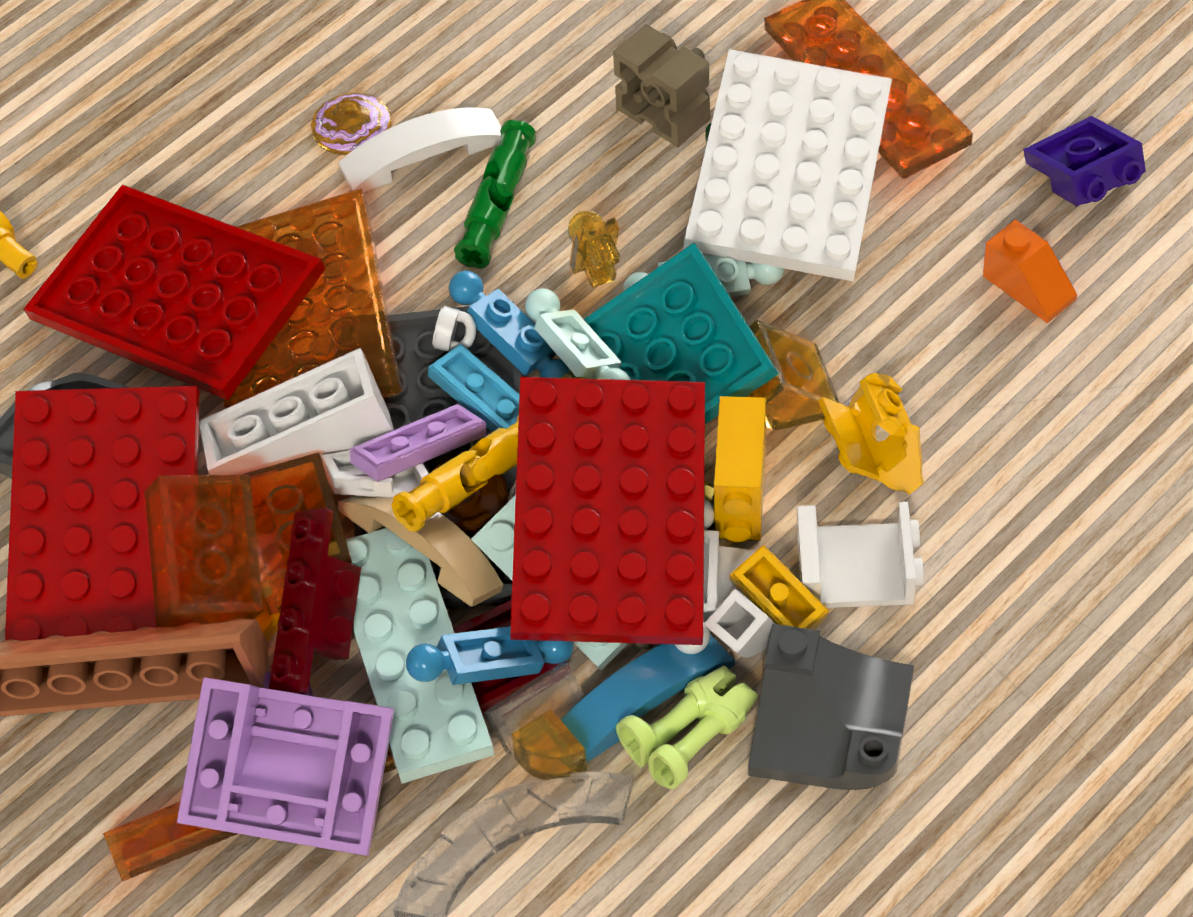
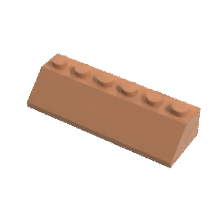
(128, 666)

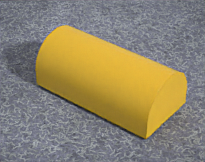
(778, 591)

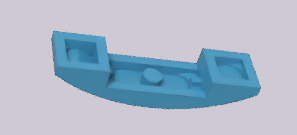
(638, 690)

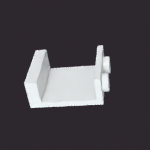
(859, 561)

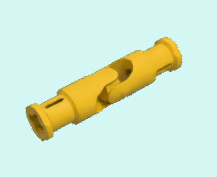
(443, 486)

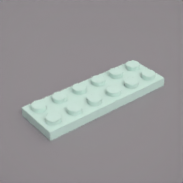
(395, 610)

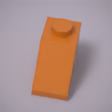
(1028, 271)

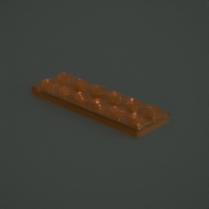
(833, 35)

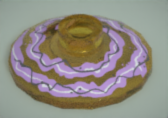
(349, 122)

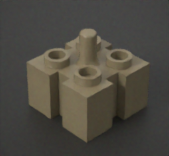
(662, 84)

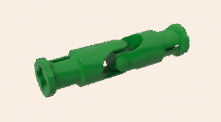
(495, 194)

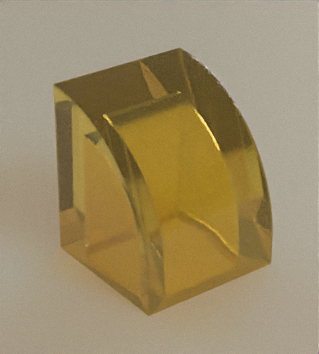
(548, 748)

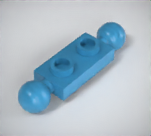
(506, 326)
(483, 656)

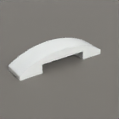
(417, 140)

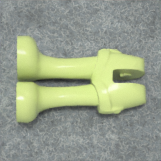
(709, 699)

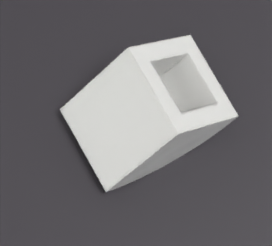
(741, 625)

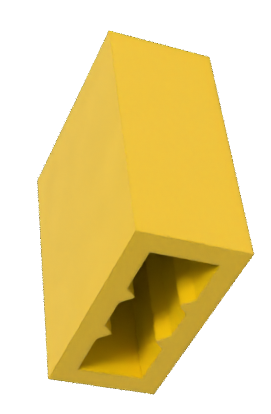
(740, 468)

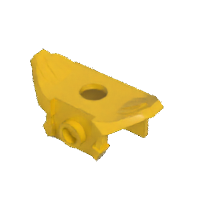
(890, 461)

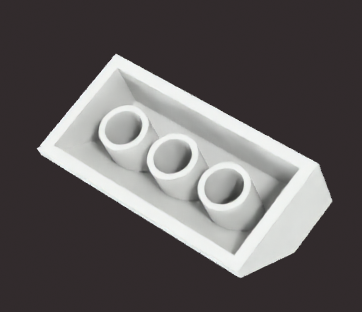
(310, 414)

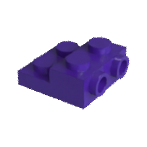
(1087, 160)

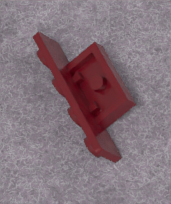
(315, 603)

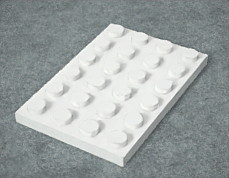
(789, 165)

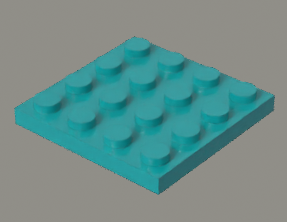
(684, 329)

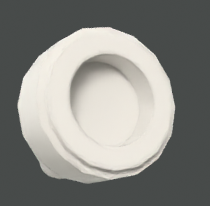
(446, 329)

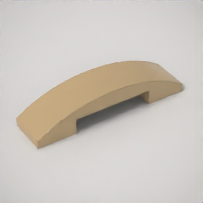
(462, 564)

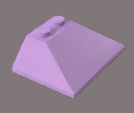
(286, 766)

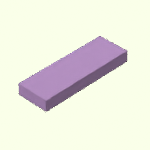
(417, 442)

